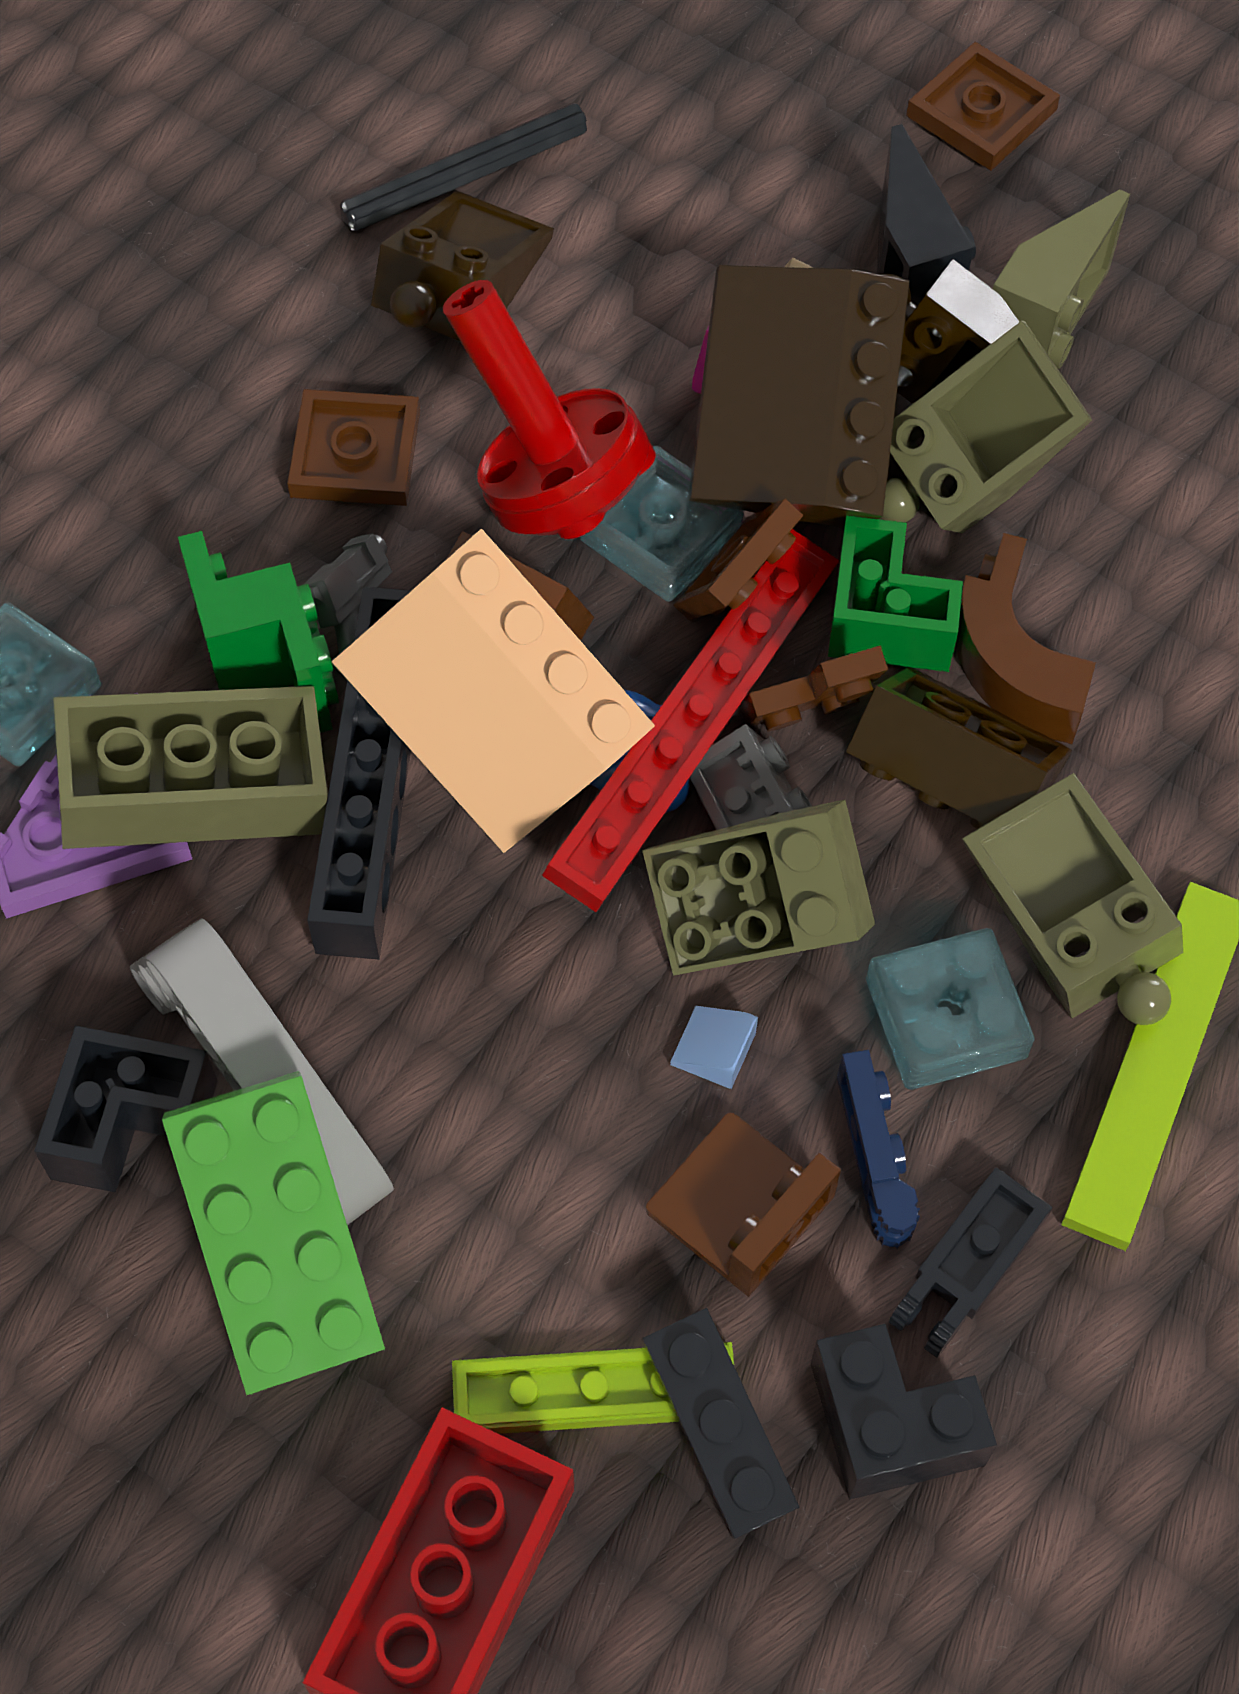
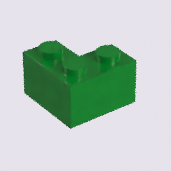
(879, 606)

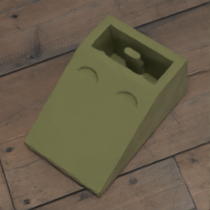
(760, 889)

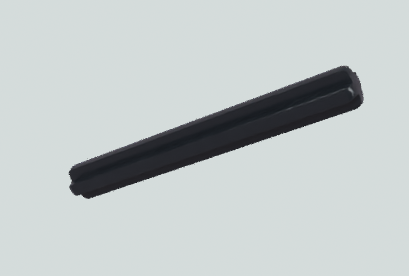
(463, 167)

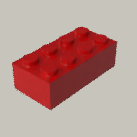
(445, 1567)

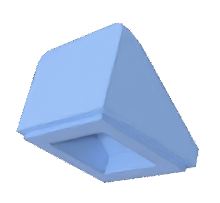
(715, 1044)

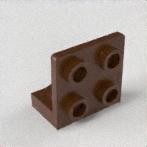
(742, 1201)

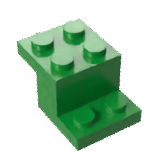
(259, 627)

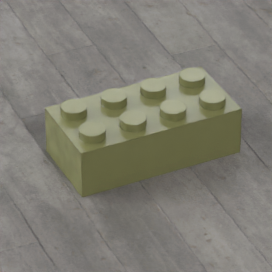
(189, 766)

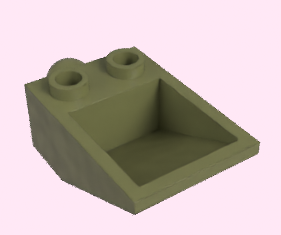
(1060, 271)
(986, 429)
(1075, 889)

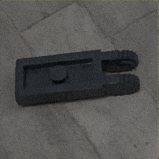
(974, 1256)

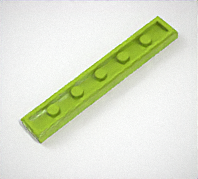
(1155, 1075)

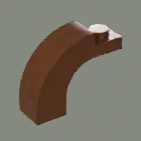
(1006, 664)

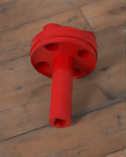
(561, 454)

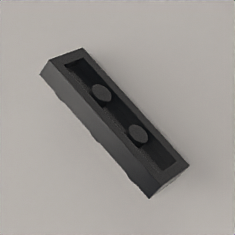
(720, 1423)

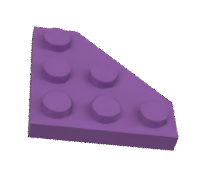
(42, 873)

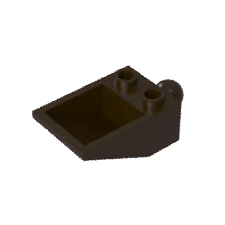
(450, 248)
(948, 329)

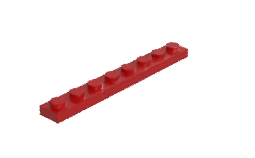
(687, 725)

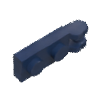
(877, 1153)

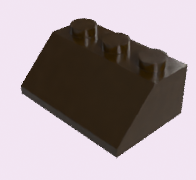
(953, 748)

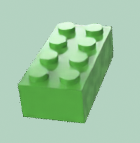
(272, 1232)

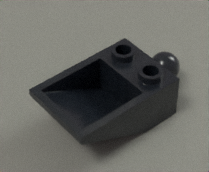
(916, 222)

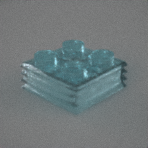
(658, 553)
(39, 669)
(928, 1039)

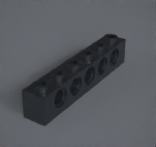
(360, 819)

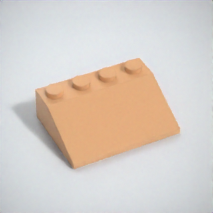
(493, 692)

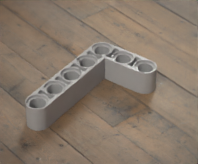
(250, 1045)

